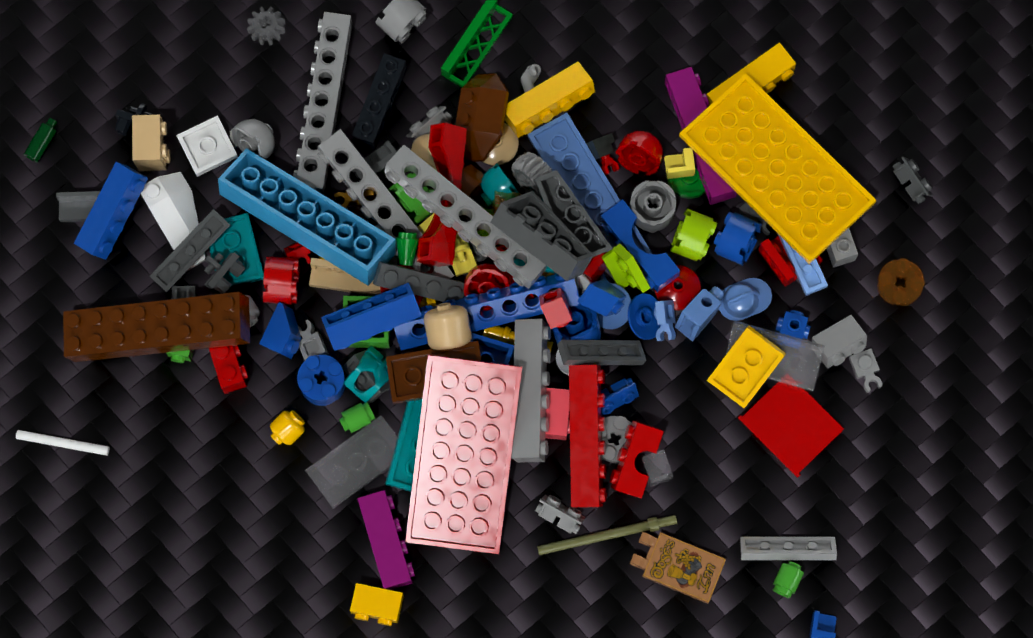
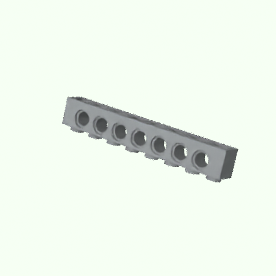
(330, 25)
(340, 143)
(406, 161)

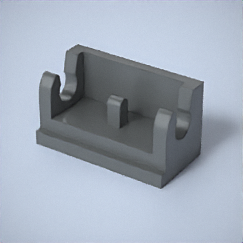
(378, 160)

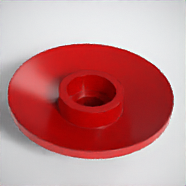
(681, 297)

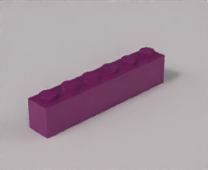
(688, 104)

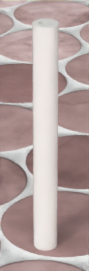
(62, 442)

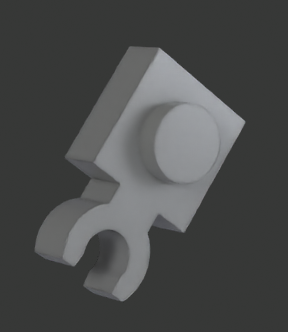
(312, 342)
(865, 366)

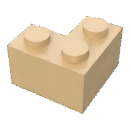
(148, 148)

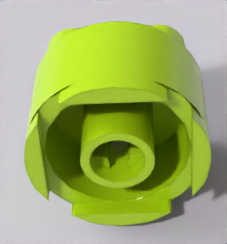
(692, 235)

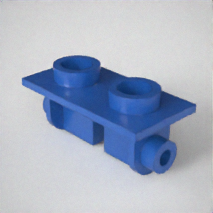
(623, 393)

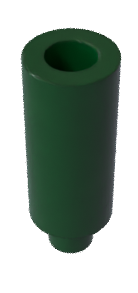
(41, 140)

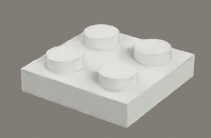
(207, 146)

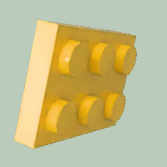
(746, 366)

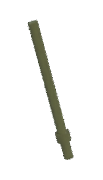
(652, 524)

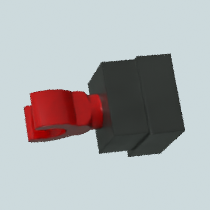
(601, 149)

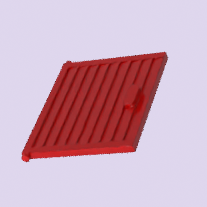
(791, 425)

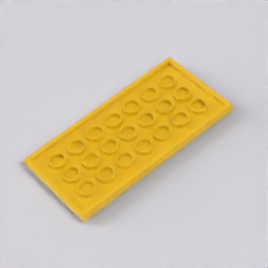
(777, 168)

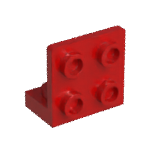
(778, 260)

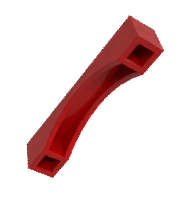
(447, 149)

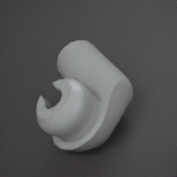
(530, 76)

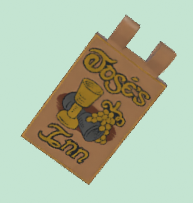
(679, 566)

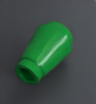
(406, 246)

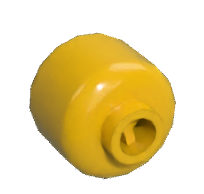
(287, 428)

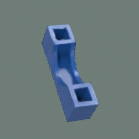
(658, 268)

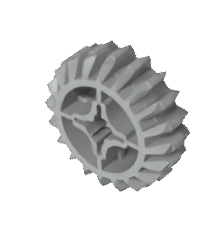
(528, 168)

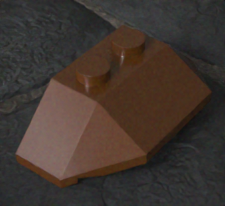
(483, 114)

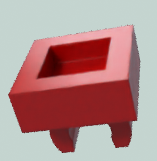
(297, 251)

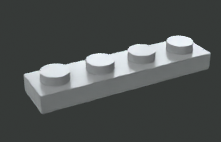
(788, 548)

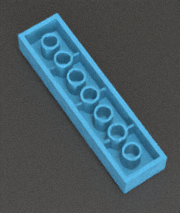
(306, 216)

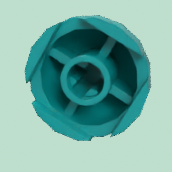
(495, 180)

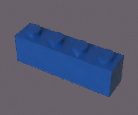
(111, 210)
(371, 316)

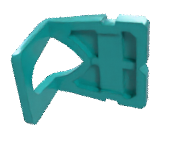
(373, 362)

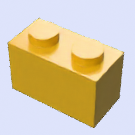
(376, 604)

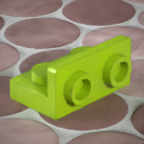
(624, 269)

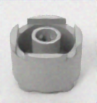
(401, 17)
(653, 193)

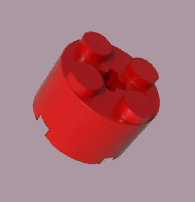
(281, 280)

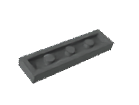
(189, 250)
(421, 283)
(601, 352)

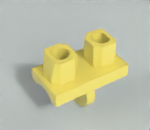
(463, 259)

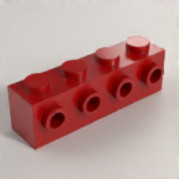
(228, 369)

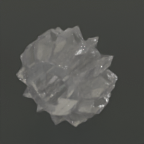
(261, 19)

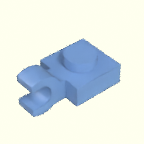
(665, 317)

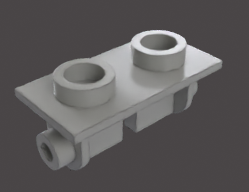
(435, 116)
(553, 508)

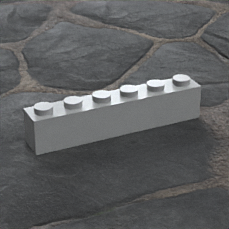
(531, 419)

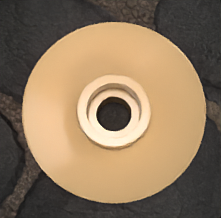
(505, 149)

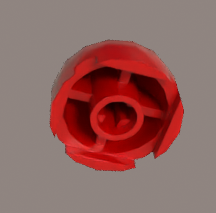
(640, 152)
(483, 278)

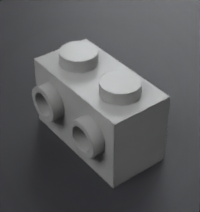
(841, 341)

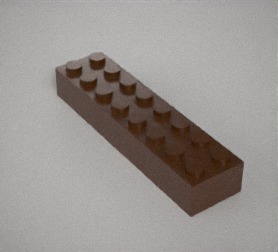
(156, 327)

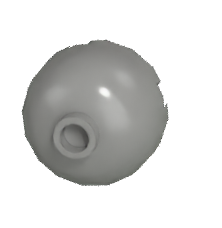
(254, 136)

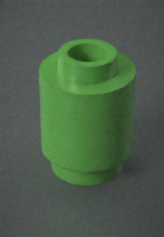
(356, 417)
(787, 579)

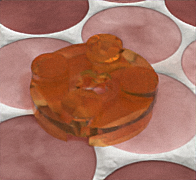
(898, 295)

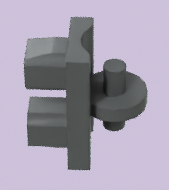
(230, 264)

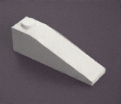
(172, 207)

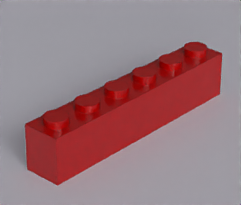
(586, 435)

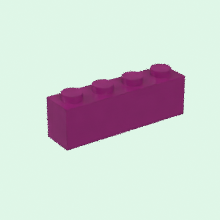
(385, 541)

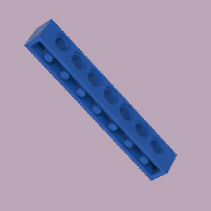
(522, 308)

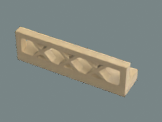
(329, 276)

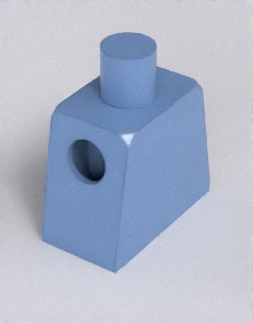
(699, 312)

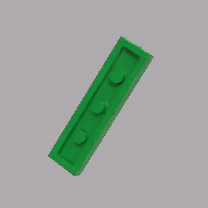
(468, 39)

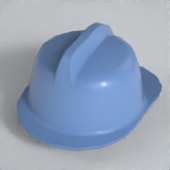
(745, 299)

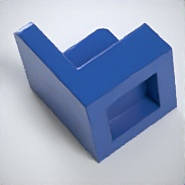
(822, 626)

